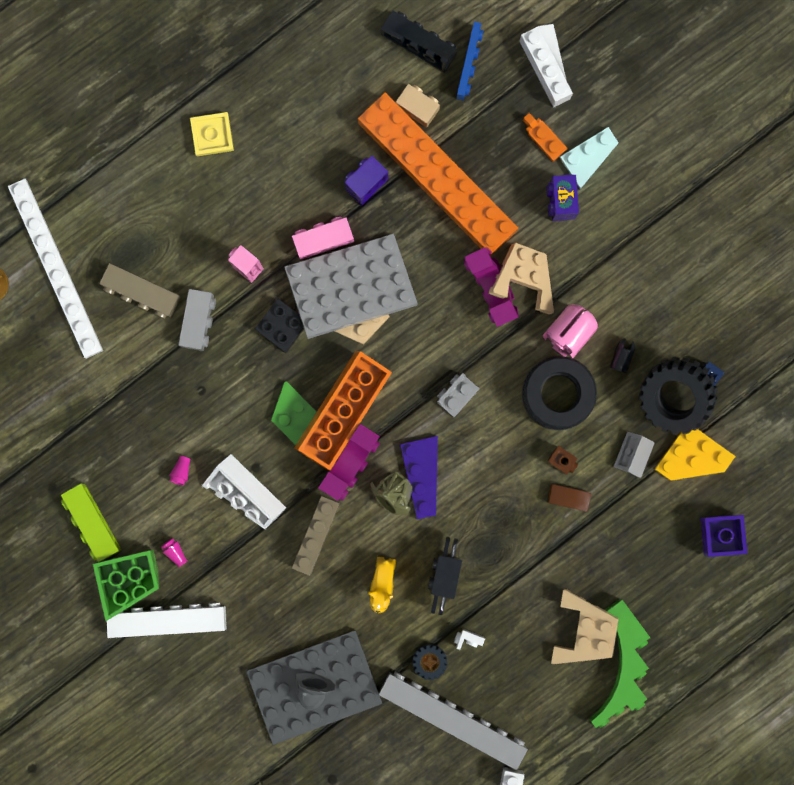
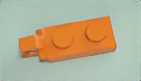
(544, 137)

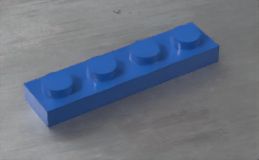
(468, 69)

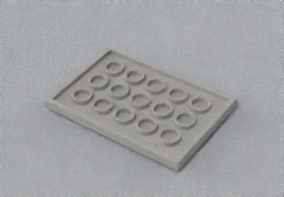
(350, 286)

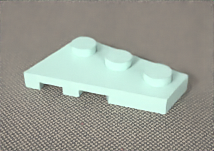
(589, 156)

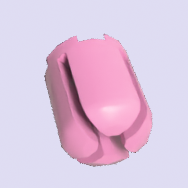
(571, 330)

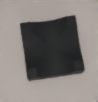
(281, 325)

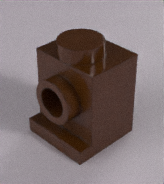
(555, 460)

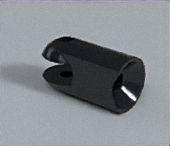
(622, 356)

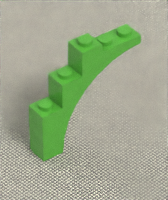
(631, 666)

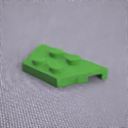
(292, 413)

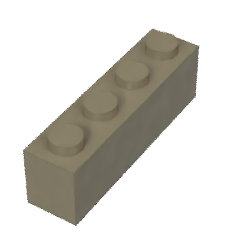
(139, 290)
(316, 535)

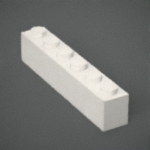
(168, 621)

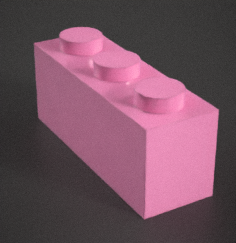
(323, 238)
(245, 263)

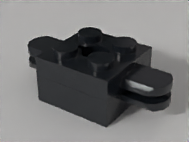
(445, 576)

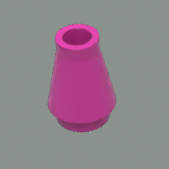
(180, 472)
(174, 552)

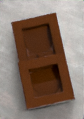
(569, 497)

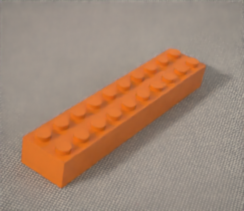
(437, 174)

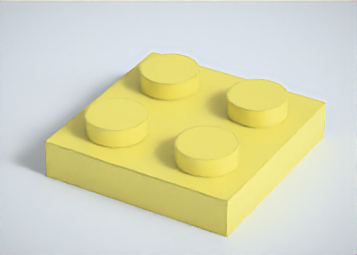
(212, 134)

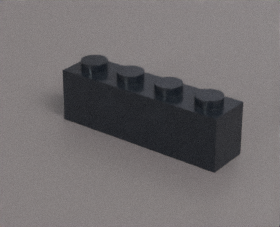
(419, 41)

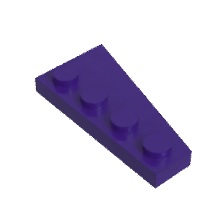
(421, 470)

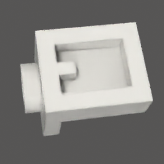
(472, 638)

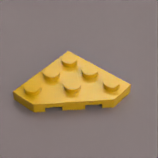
(693, 456)

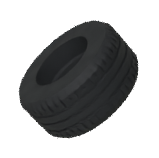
(577, 374)

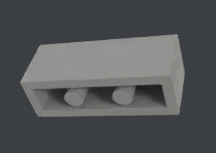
(197, 320)

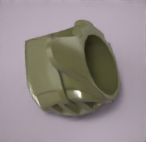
(396, 491)

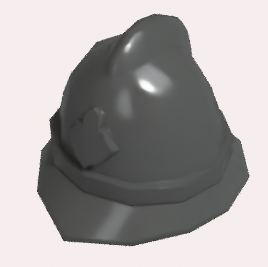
(312, 689)

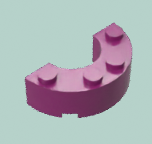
(485, 272)
(349, 463)

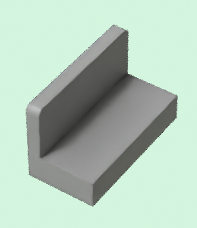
(634, 454)

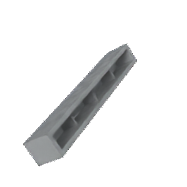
(452, 720)

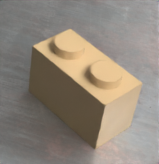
(418, 105)

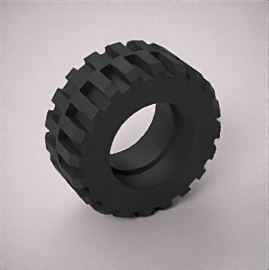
(665, 415)

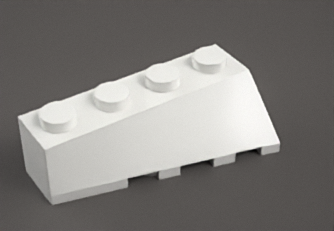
(544, 55)
(244, 492)

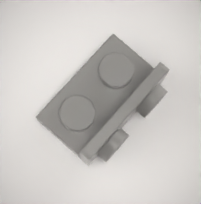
(457, 395)

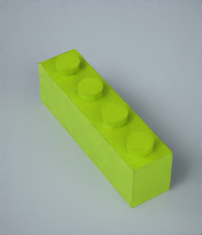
(90, 522)

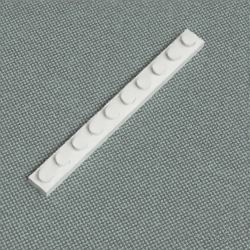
(55, 268)

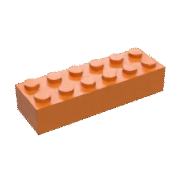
(342, 410)

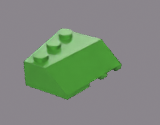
(126, 581)

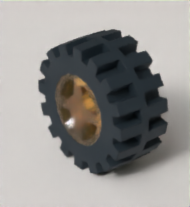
(431, 668)

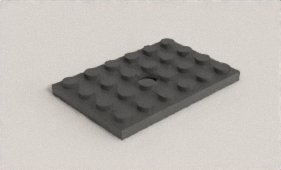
(335, 659)

